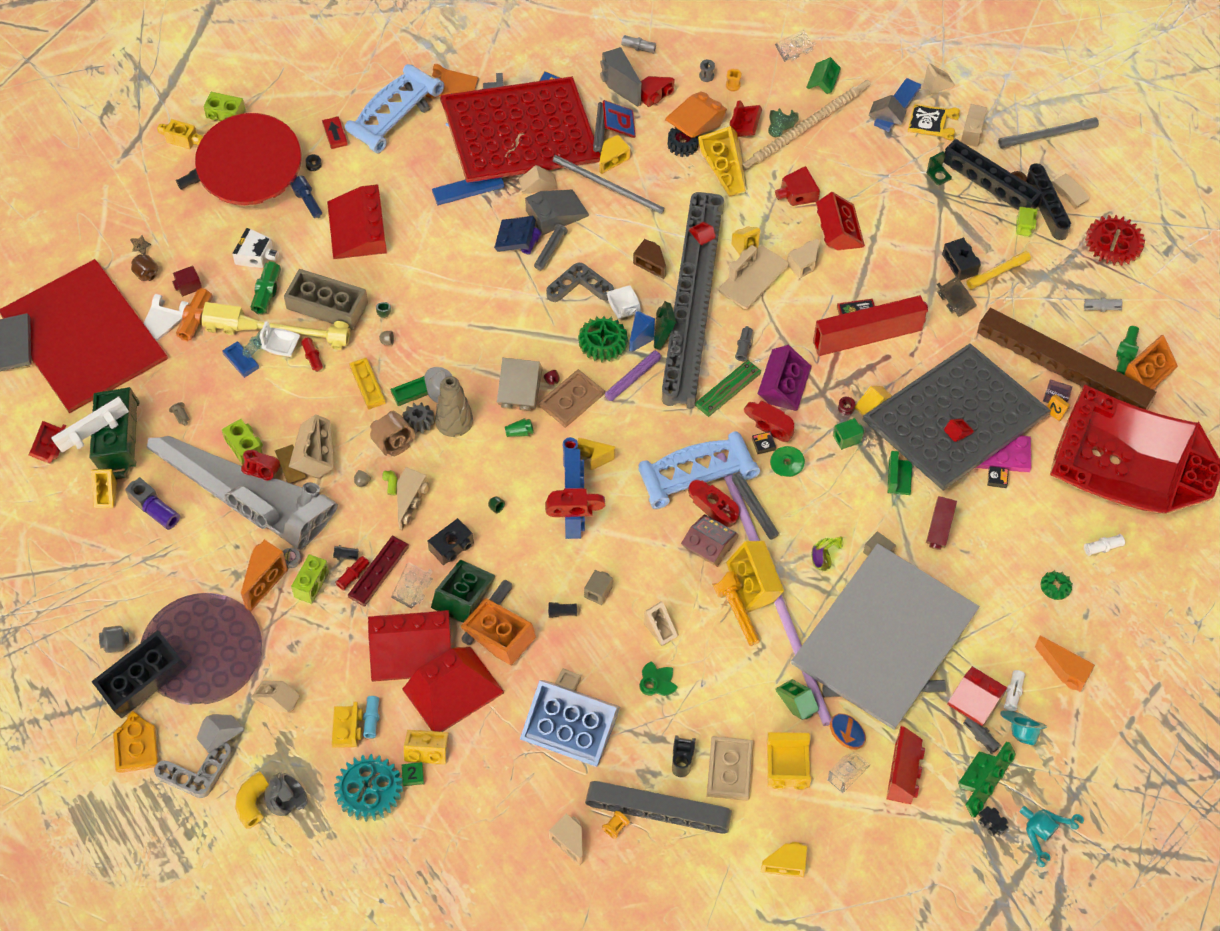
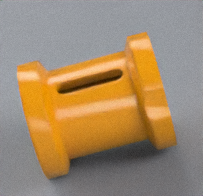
(733, 82)
(615, 825)

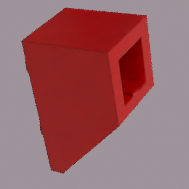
(655, 89)

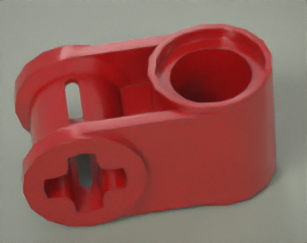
(260, 465)

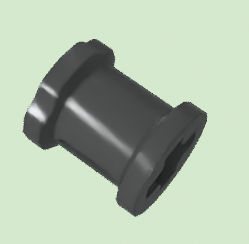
(708, 71)

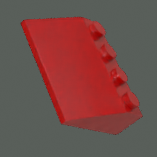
(357, 223)
(406, 642)

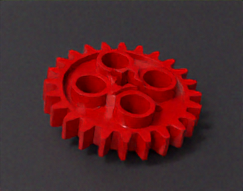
(1101, 235)

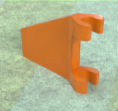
(453, 81)

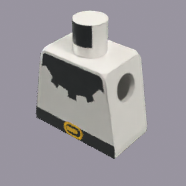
(254, 250)

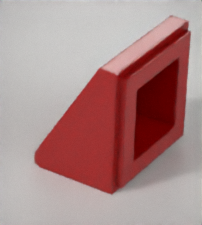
(702, 232)
(958, 429)

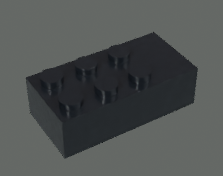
(139, 674)

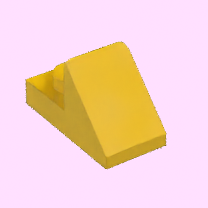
(600, 452)

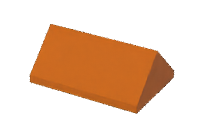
(1152, 364)

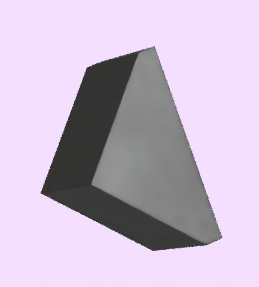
(888, 110)

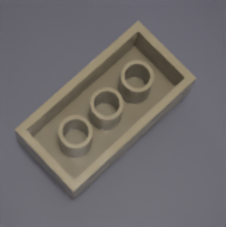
(325, 298)

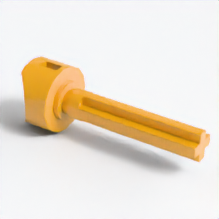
(728, 588)

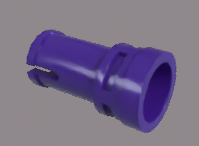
(535, 237)

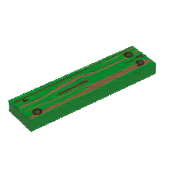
(728, 388)

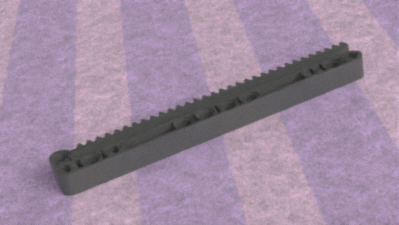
(693, 291)

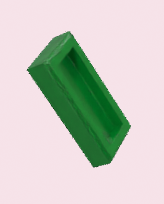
(409, 391)

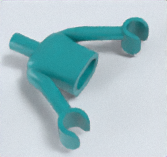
(1044, 825)

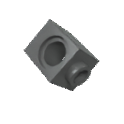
(137, 487)

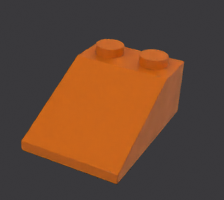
(697, 115)
(263, 572)
(499, 631)

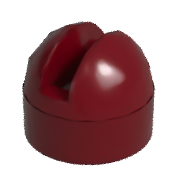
(551, 377)

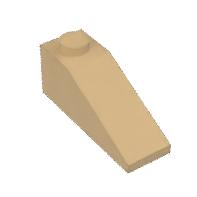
(973, 125)

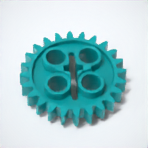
(352, 779)

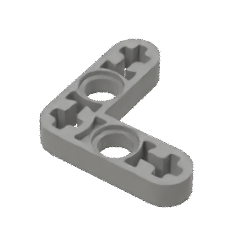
(200, 778)

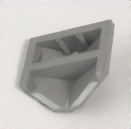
(217, 730)

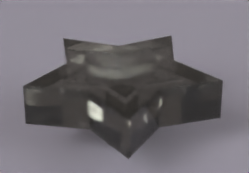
(139, 244)

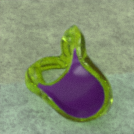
(821, 556)

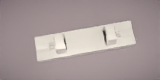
(90, 424)

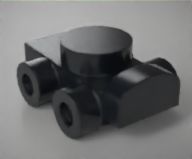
(992, 818)

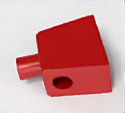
(798, 188)

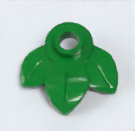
(659, 679)

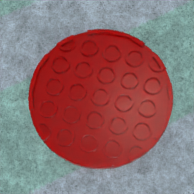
(248, 158)

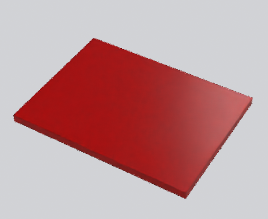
(490, 119)
(85, 335)

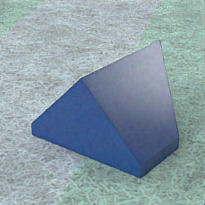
(642, 331)

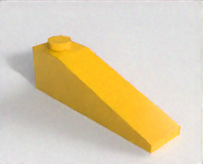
(724, 157)

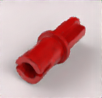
(311, 354)
(352, 573)

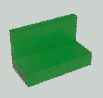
(825, 75)
(899, 475)

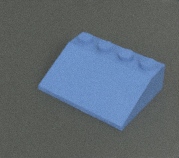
(569, 722)

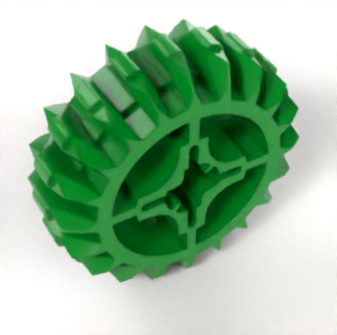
(591, 338)

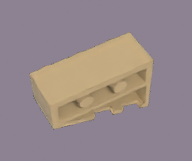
(313, 447)

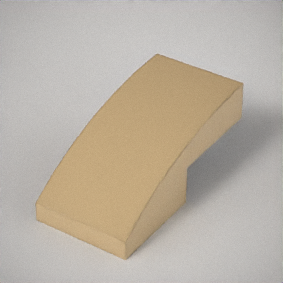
(1071, 189)

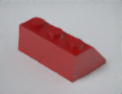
(839, 222)
(905, 767)

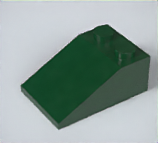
(462, 590)

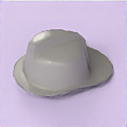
(433, 378)

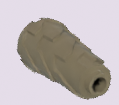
(452, 411)

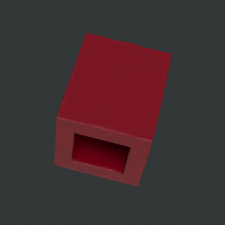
(186, 281)

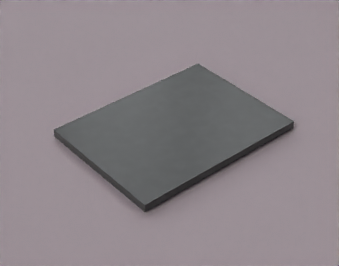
(958, 388)

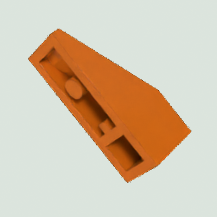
(1066, 665)

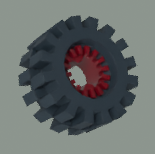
(678, 147)

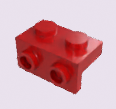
(745, 119)
(43, 445)

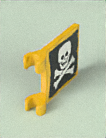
(932, 121)

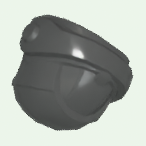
(284, 794)

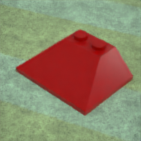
(451, 688)

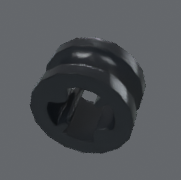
(313, 167)

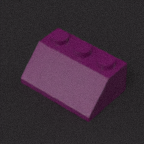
(784, 378)

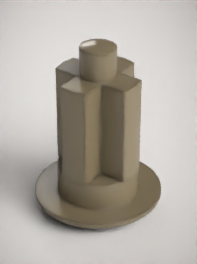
(179, 413)

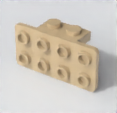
(752, 275)

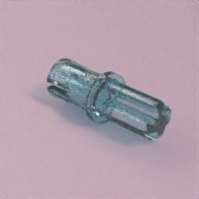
(253, 345)

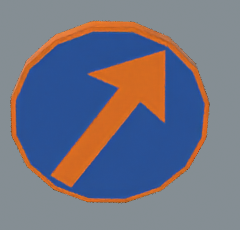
(847, 731)

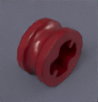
(846, 411)

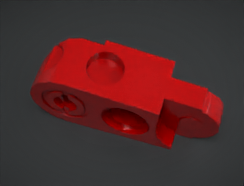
(771, 419)
(701, 492)
(573, 503)

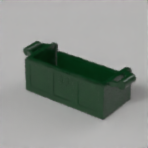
(115, 446)

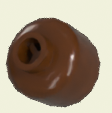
(144, 267)

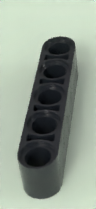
(1049, 204)

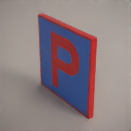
(618, 118)

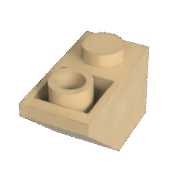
(803, 259)

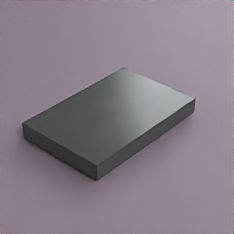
(15, 342)

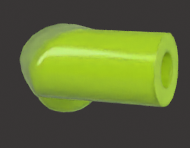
(392, 479)

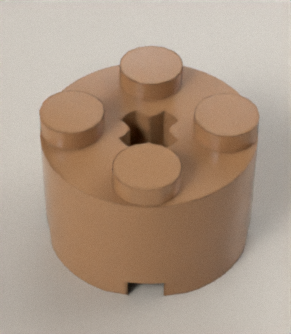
(391, 434)

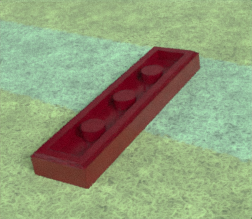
(378, 571)

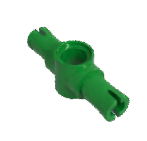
(1127, 349)

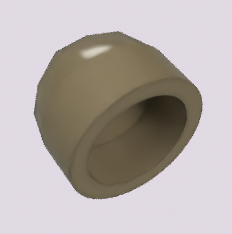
(387, 338)
(361, 478)

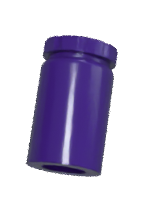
(161, 512)

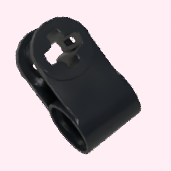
(682, 753)

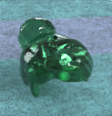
(781, 122)

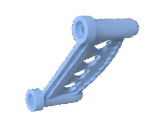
(373, 134)
(660, 486)

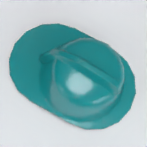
(1023, 728)

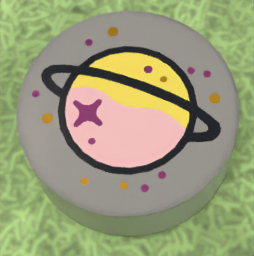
(292, 557)

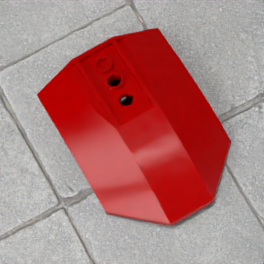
(1161, 458)

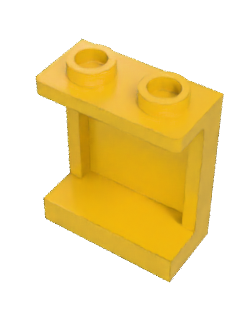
(788, 760)

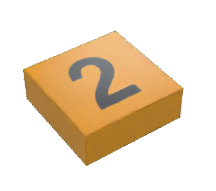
(1058, 407)

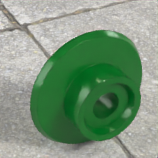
(787, 468)

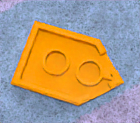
(135, 745)

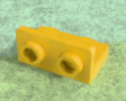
(346, 726)
(425, 746)

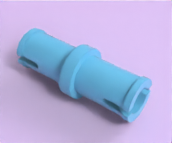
(371, 717)

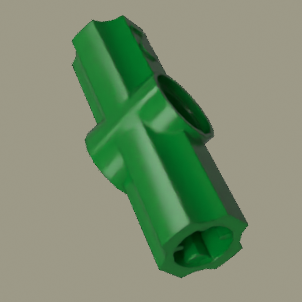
(265, 287)

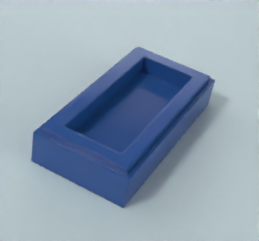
(243, 365)

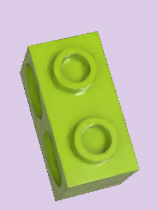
(222, 106)
(239, 443)
(310, 579)

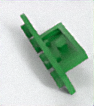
(984, 776)

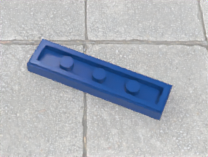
(904, 95)
(462, 189)

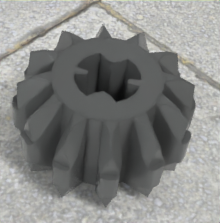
(419, 417)

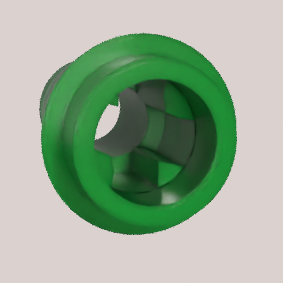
(519, 428)

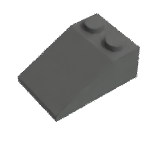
(620, 75)
(554, 208)

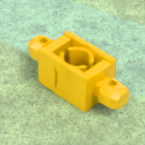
(180, 133)

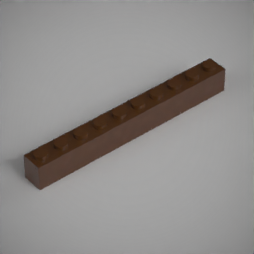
(1063, 359)

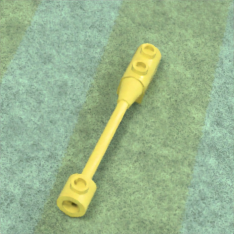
(232, 319)

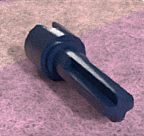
(303, 190)

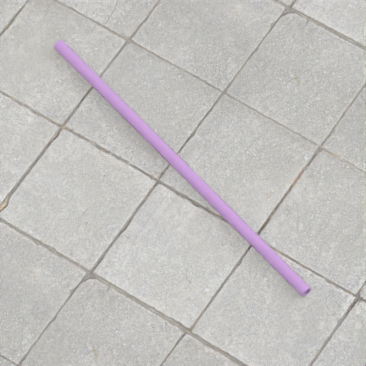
(779, 603)

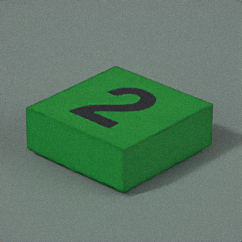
(412, 774)

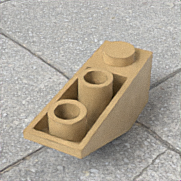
(409, 491)

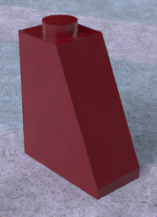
(941, 522)

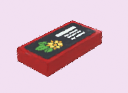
(847, 307)

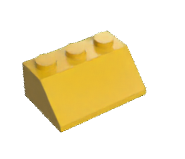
(756, 575)

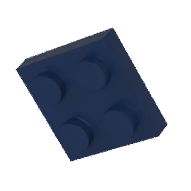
(515, 233)

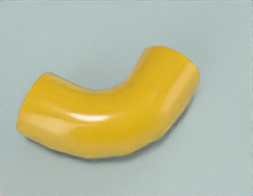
(247, 797)

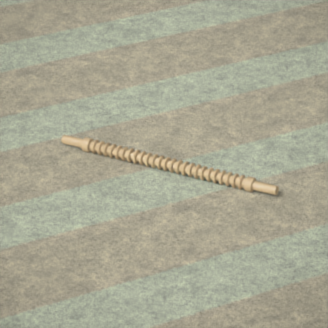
(806, 124)

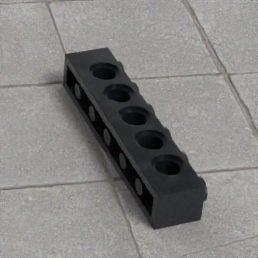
(991, 176)

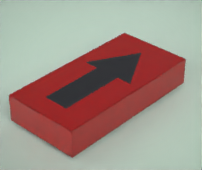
(334, 132)

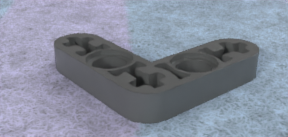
(580, 278)

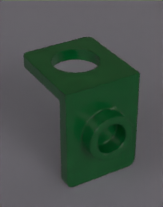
(936, 166)

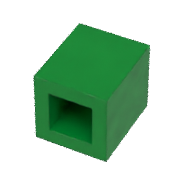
(848, 433)

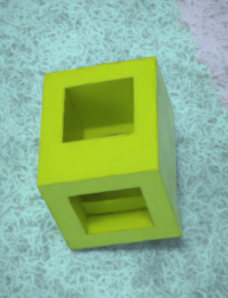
(1025, 221)

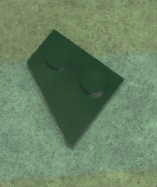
(664, 324)

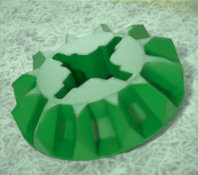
(1051, 590)

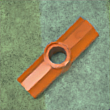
(193, 315)

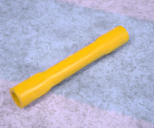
(1013, 262)

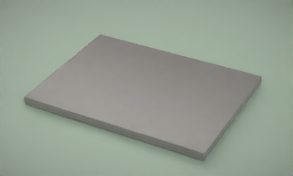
(885, 636)

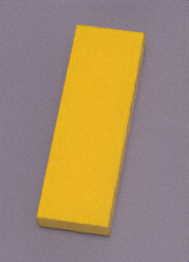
(367, 383)

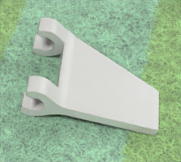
(162, 319)

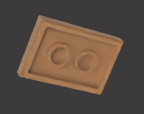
(571, 398)

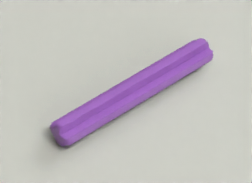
(632, 375)

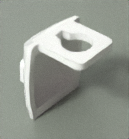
(623, 302)
(278, 340)

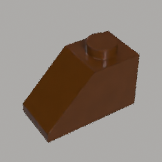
(650, 258)

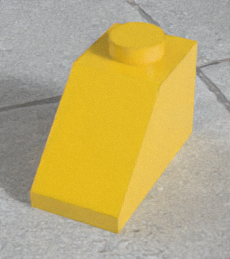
(613, 153)
(745, 237)
(786, 860)

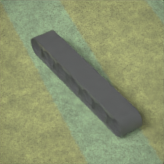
(658, 807)

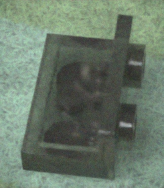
(957, 296)

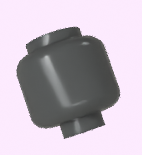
(113, 639)

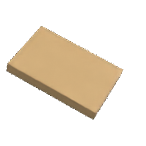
(729, 768)

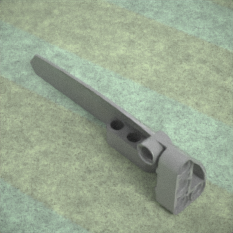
(284, 508)

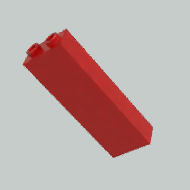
(869, 325)

